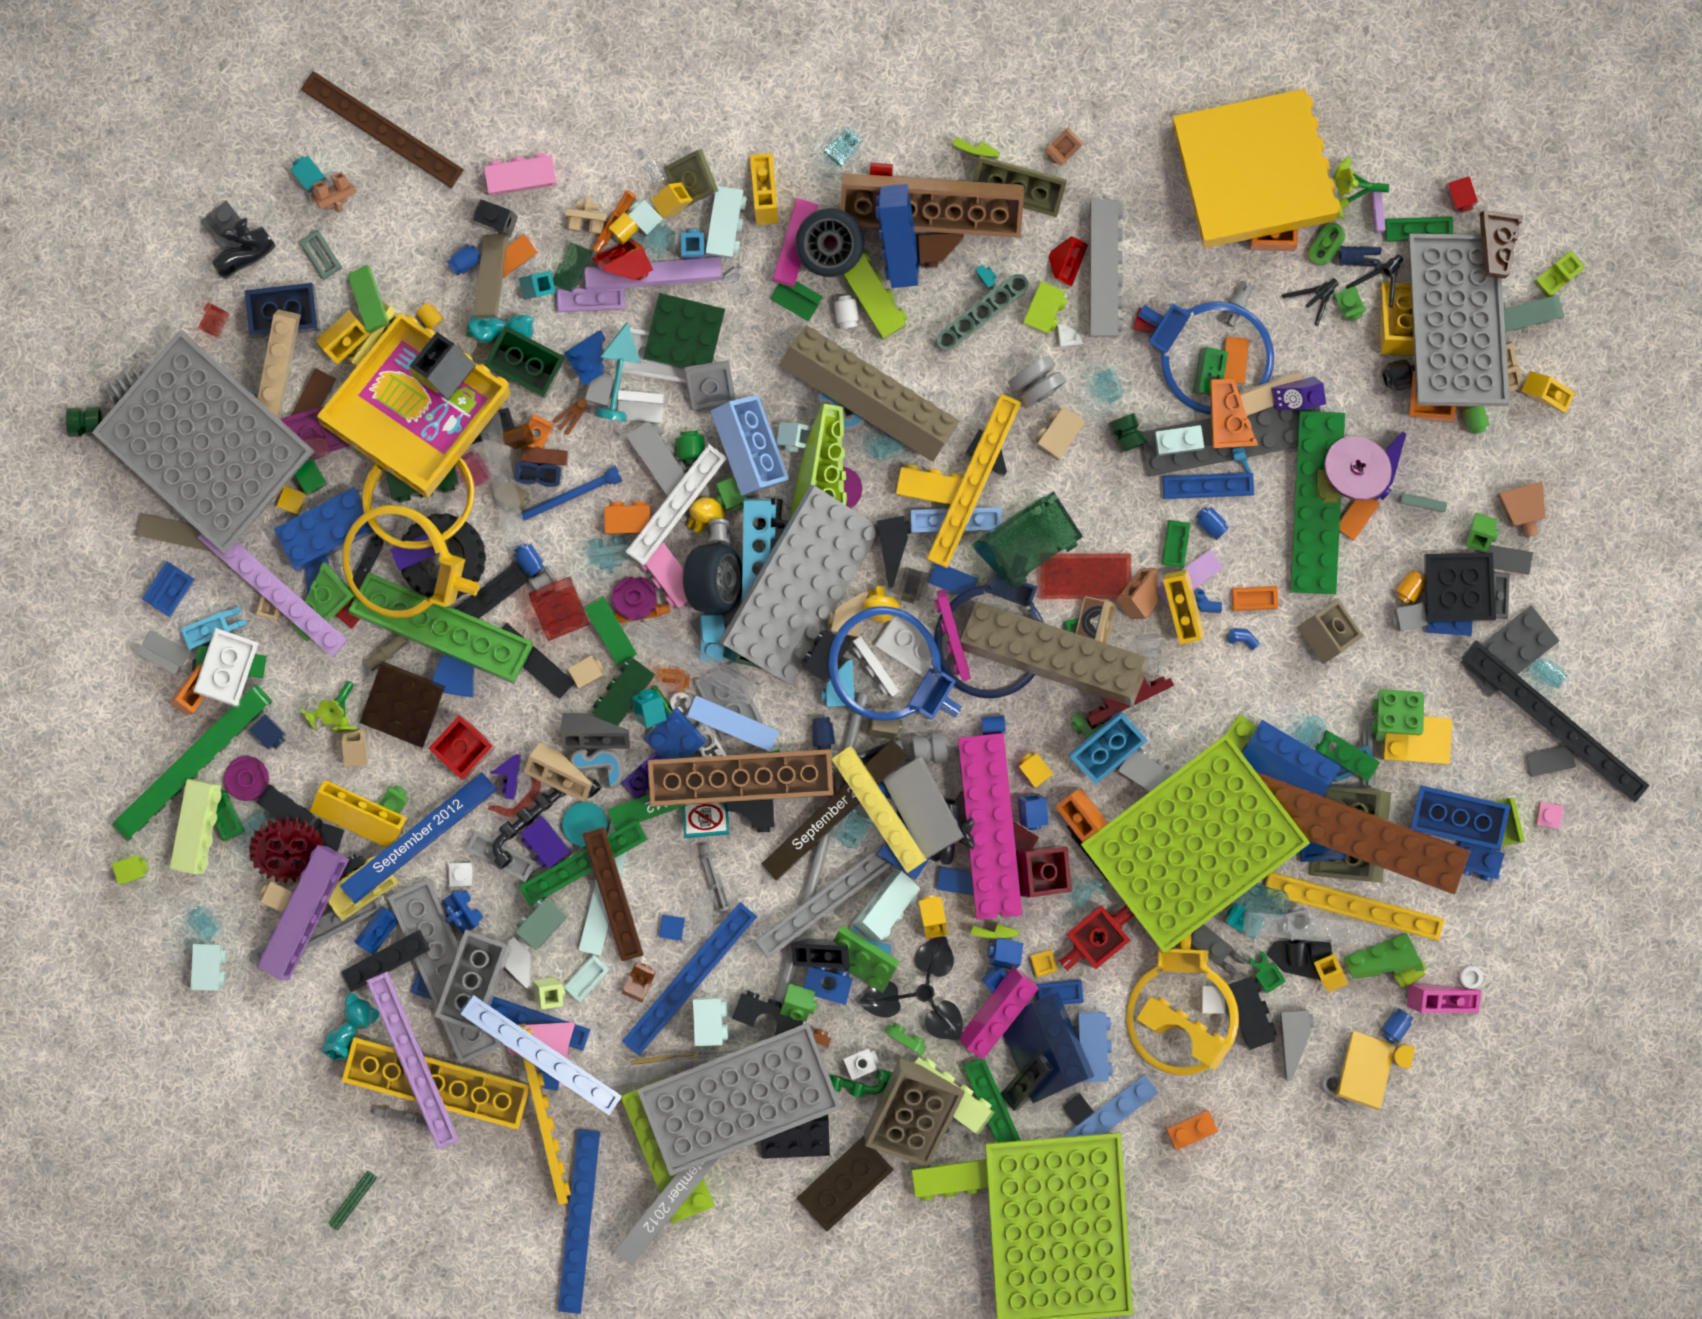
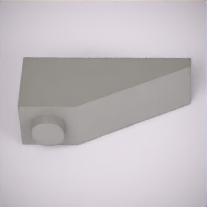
(1295, 1034)

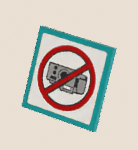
(705, 820)

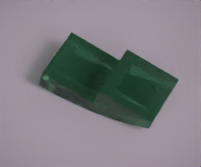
(572, 267)

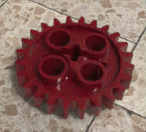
(283, 849)

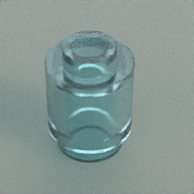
(1549, 672)

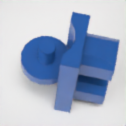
(459, 911)

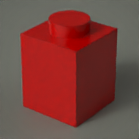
(1462, 194)

